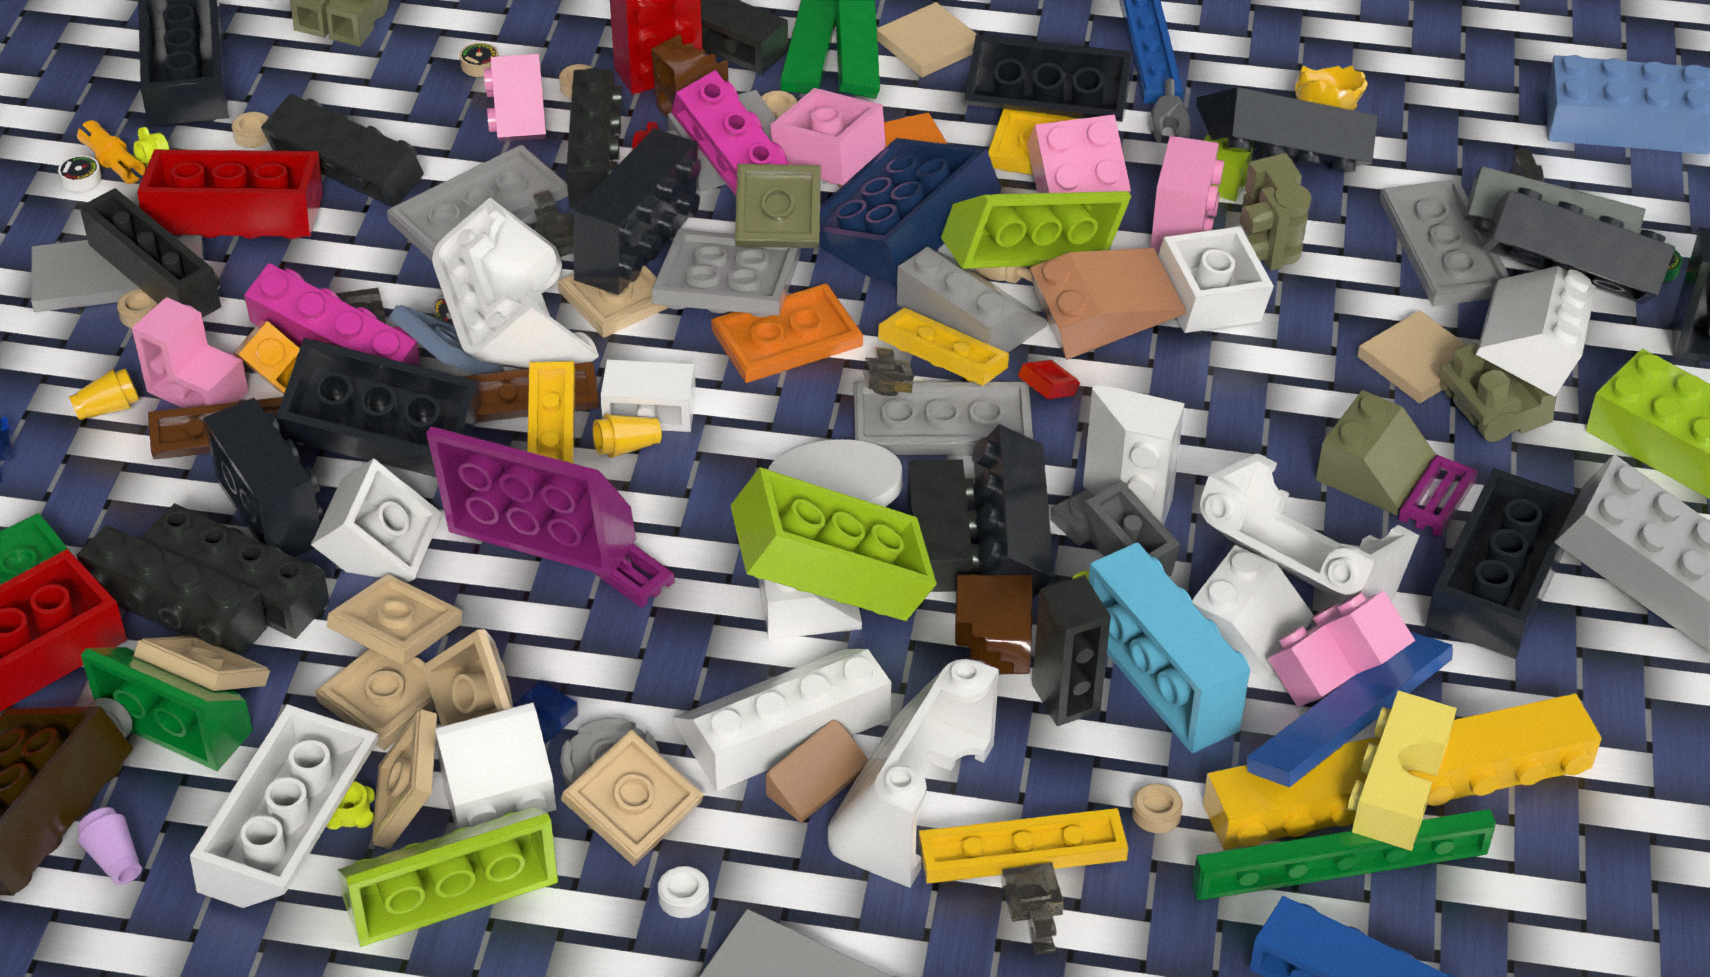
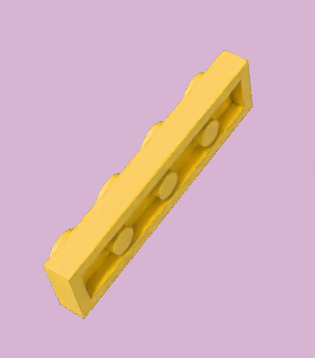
(995, 846)

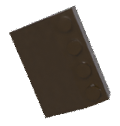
(48, 776)

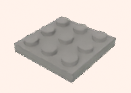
(716, 275)

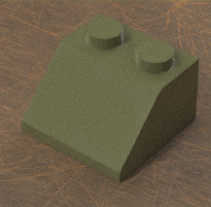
(1375, 453)

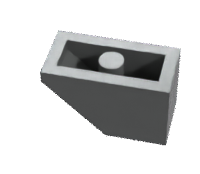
(1124, 520)

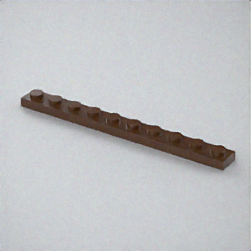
(501, 394)

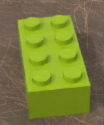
(1657, 418)
(832, 545)

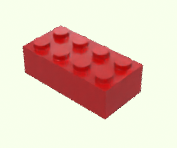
(644, 25)
(233, 192)
(48, 624)

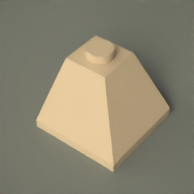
(468, 680)

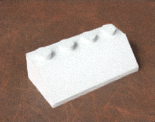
(1538, 325)
(773, 718)
(279, 807)

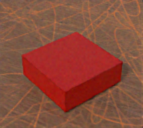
(1049, 379)

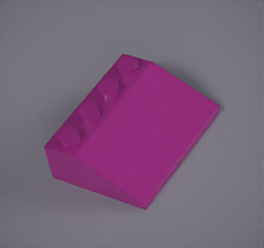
(531, 502)

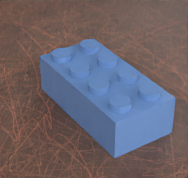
(1629, 104)

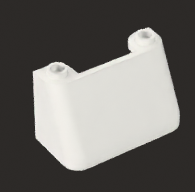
(494, 286)
(1249, 509)
(938, 726)

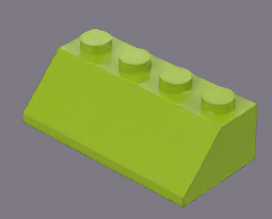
(1031, 227)
(449, 875)

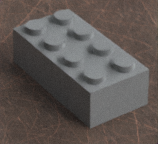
(1644, 545)

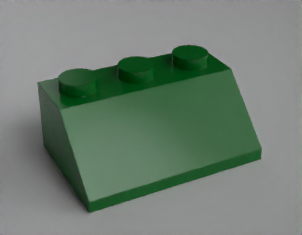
(170, 708)

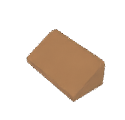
(815, 771)

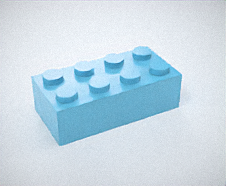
(1170, 649)

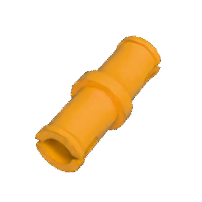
(111, 152)

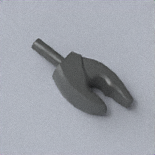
(1169, 112)

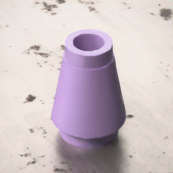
(109, 843)

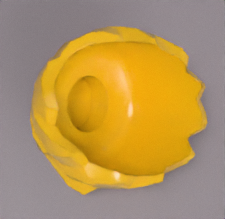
(1331, 86)

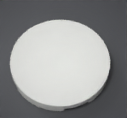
(845, 467)

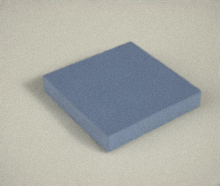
(439, 339)

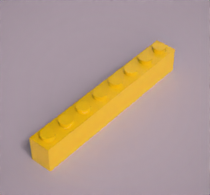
(1481, 757)

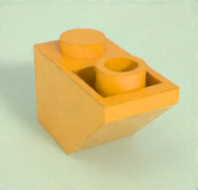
(269, 355)

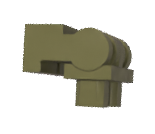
(343, 19)
(1275, 210)
(1493, 396)

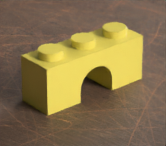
(1391, 799)

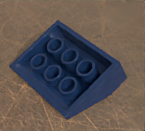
(901, 203)

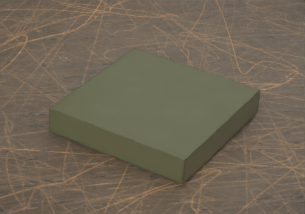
(778, 205)

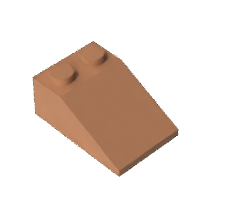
(1104, 296)

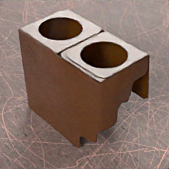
(679, 66)
(996, 620)

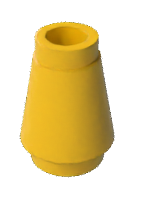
(105, 395)
(625, 434)

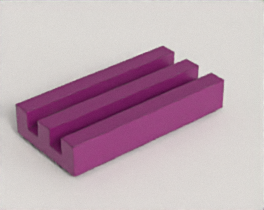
(1427, 516)
(633, 583)

